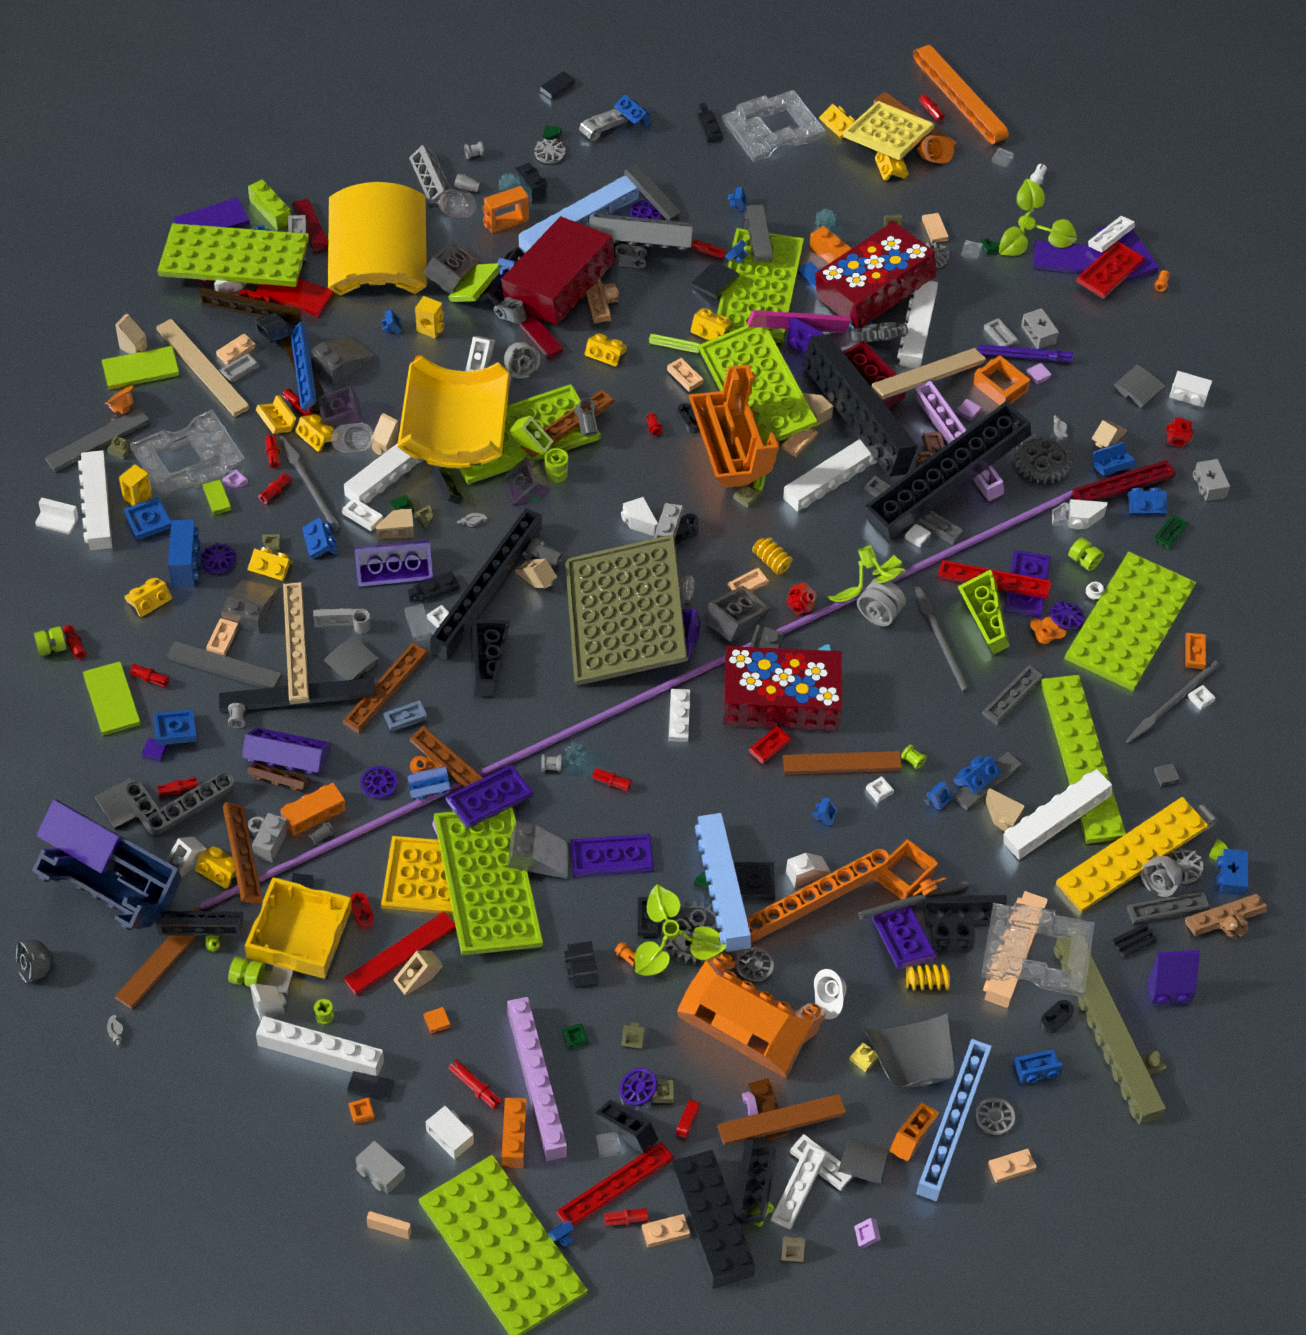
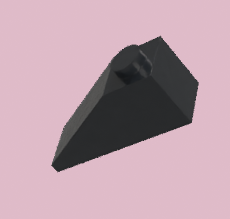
(628, 1125)

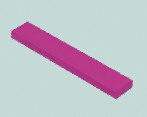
(781, 320)

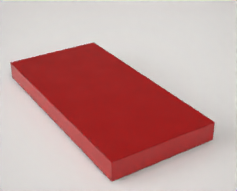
(1110, 269)
(306, 296)

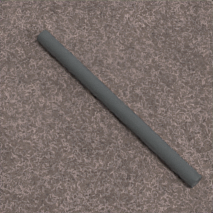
(911, 900)

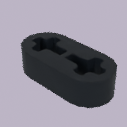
(686, 419)
(1060, 1019)

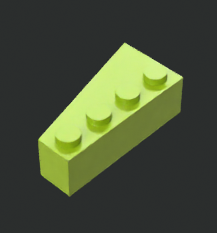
(985, 606)

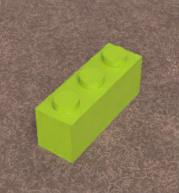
(269, 204)

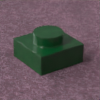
(401, 503)

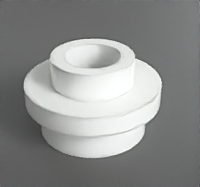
(1094, 586)

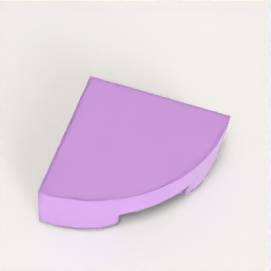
(235, 479)
(749, 1099)

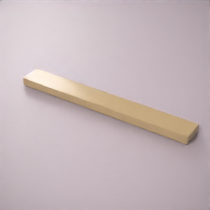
(203, 368)
(929, 372)
(296, 643)

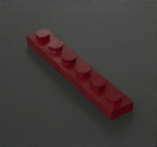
(1125, 482)

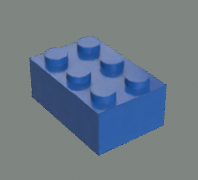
(183, 553)

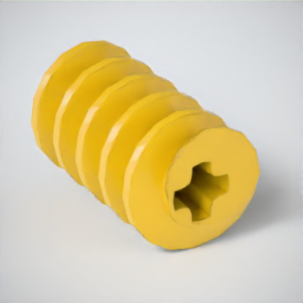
(772, 555)
(928, 977)

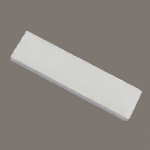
(798, 1186)

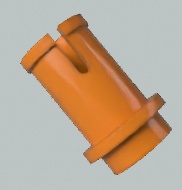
(1162, 282)
(625, 952)

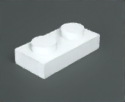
(362, 514)

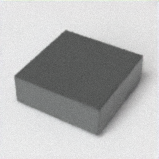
(1166, 774)

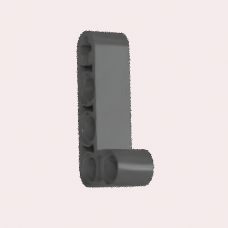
(757, 228)

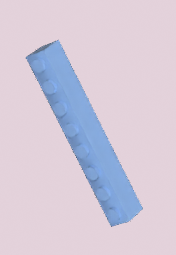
(603, 201)
(724, 883)
(953, 1120)

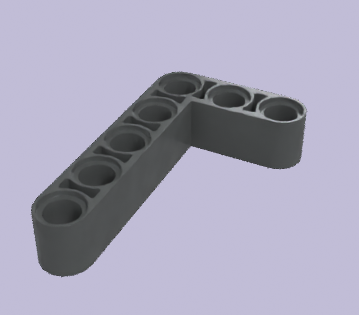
(178, 805)

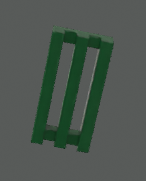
(1163, 541)

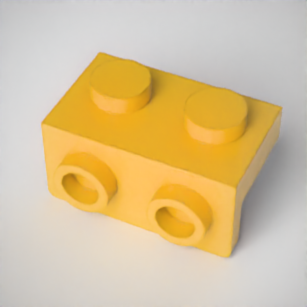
(836, 120)
(891, 166)
(709, 325)
(605, 349)
(277, 416)
(314, 431)
(269, 564)
(149, 596)
(216, 866)

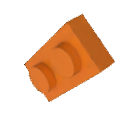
(1195, 650)

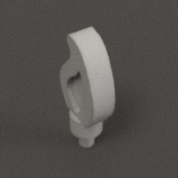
(1060, 428)
(473, 519)
(115, 1030)

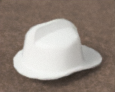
(829, 992)

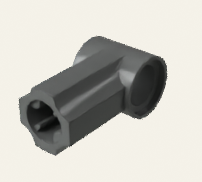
(586, 418)
(538, 550)

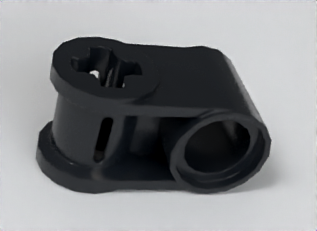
(685, 529)

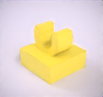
(864, 1057)

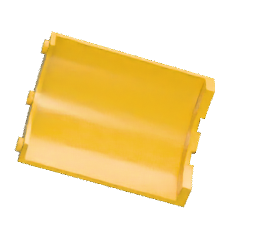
(377, 237)
(454, 414)

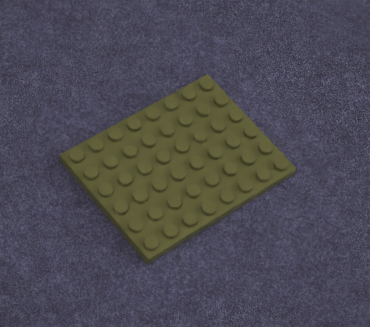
(625, 610)

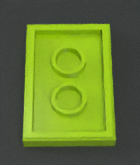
(475, 282)

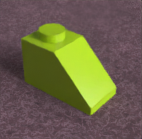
(531, 435)

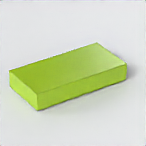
(216, 497)

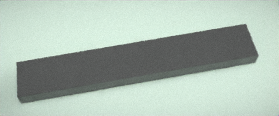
(97, 439)
(930, 521)
(223, 665)

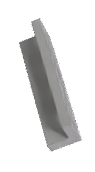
(432, 171)

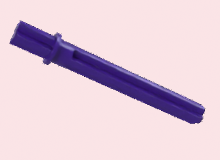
(1026, 353)

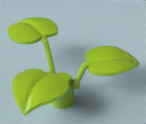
(1031, 197)
(888, 572)
(664, 905)

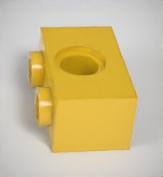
(429, 317)

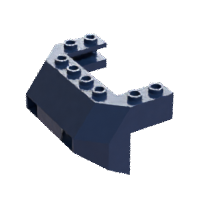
(123, 883)

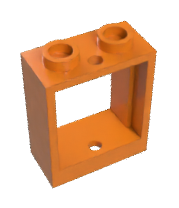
(514, 196)
(1019, 388)
(897, 885)

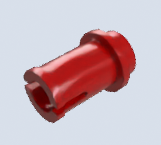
(655, 427)

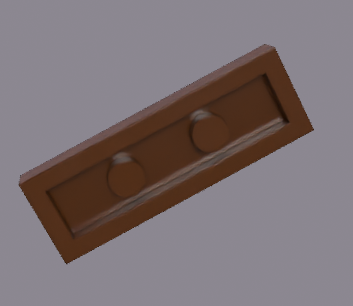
(278, 776)
(766, 1102)

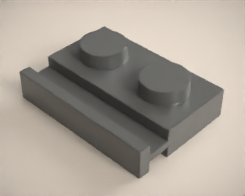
(766, 637)

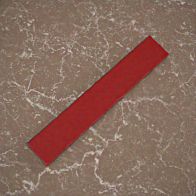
(1005, 581)
(399, 953)
(616, 1184)

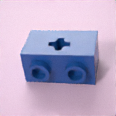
(1233, 872)

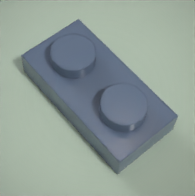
(405, 716)

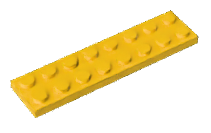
(1128, 854)

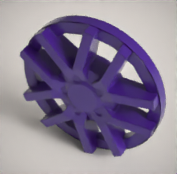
(644, 212)
(218, 558)
(1067, 615)
(379, 782)
(638, 1087)

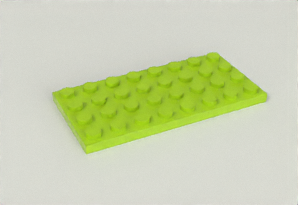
(233, 255)
(762, 284)
(775, 395)
(544, 410)
(1130, 621)
(488, 899)
(503, 1247)

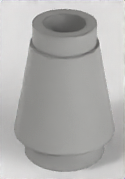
(466, 183)

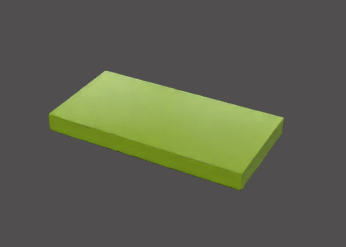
(140, 367)
(111, 698)

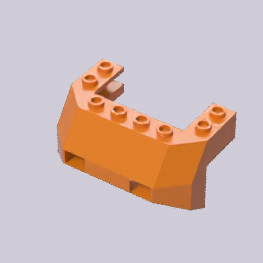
(731, 432)
(748, 1017)

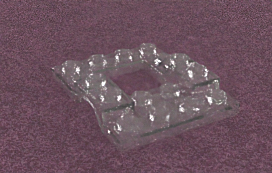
(757, 138)
(210, 442)
(1009, 943)

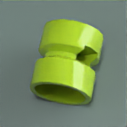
(556, 465)
(1086, 554)
(43, 644)
(244, 972)

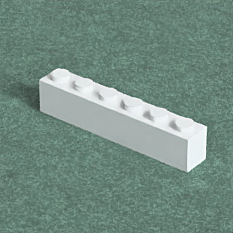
(918, 325)
(379, 475)
(828, 475)
(96, 500)
(1057, 814)
(319, 1047)

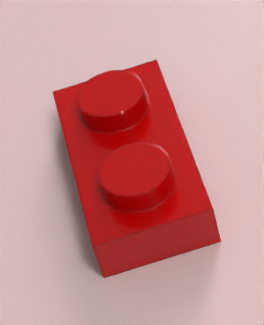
(770, 745)

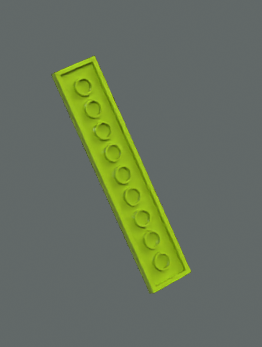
(1081, 752)

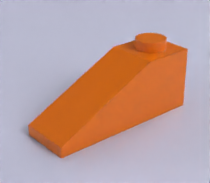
(914, 1131)

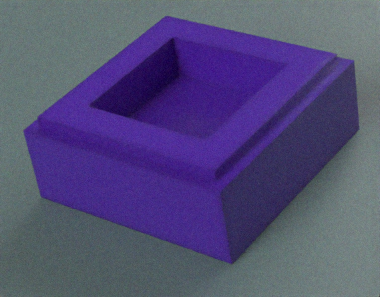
(153, 751)

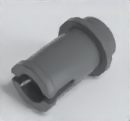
(321, 833)

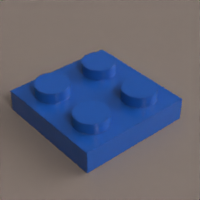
(147, 518)
(175, 727)

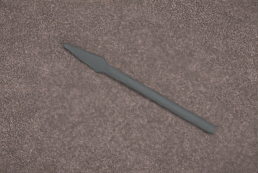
(294, 459)
(927, 608)
(1150, 722)

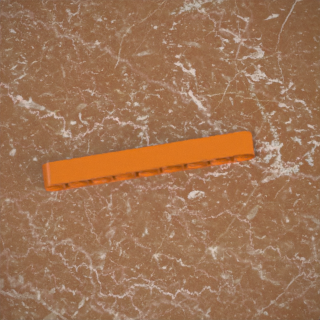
(961, 94)
(816, 891)

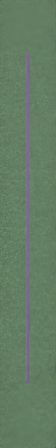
(621, 707)

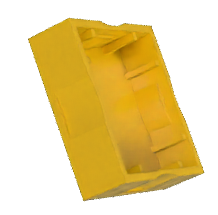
(298, 928)

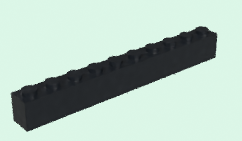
(485, 584)

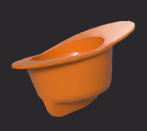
(936, 149)
(121, 401)

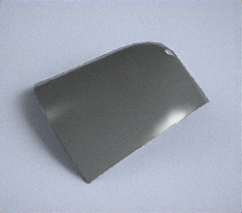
(915, 1052)

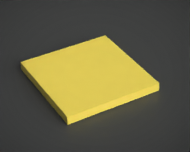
(888, 130)

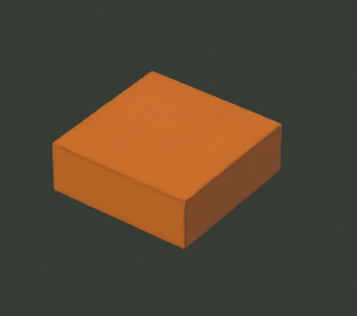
(437, 1020)
(361, 1111)

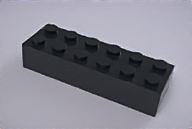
(712, 1219)

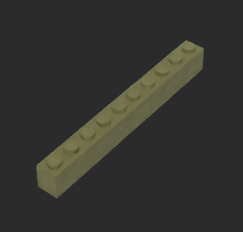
(1116, 1043)

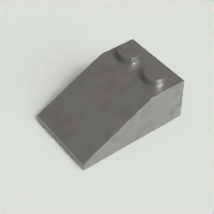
(450, 266)
(339, 358)
(249, 605)
(735, 613)
(538, 851)

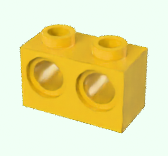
(135, 485)

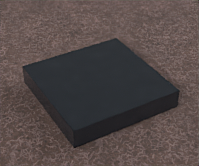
(715, 279)
(756, 880)

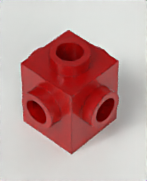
(1179, 432)
(801, 598)

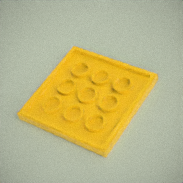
(416, 877)

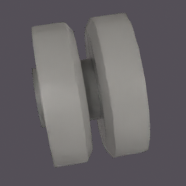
(881, 602)

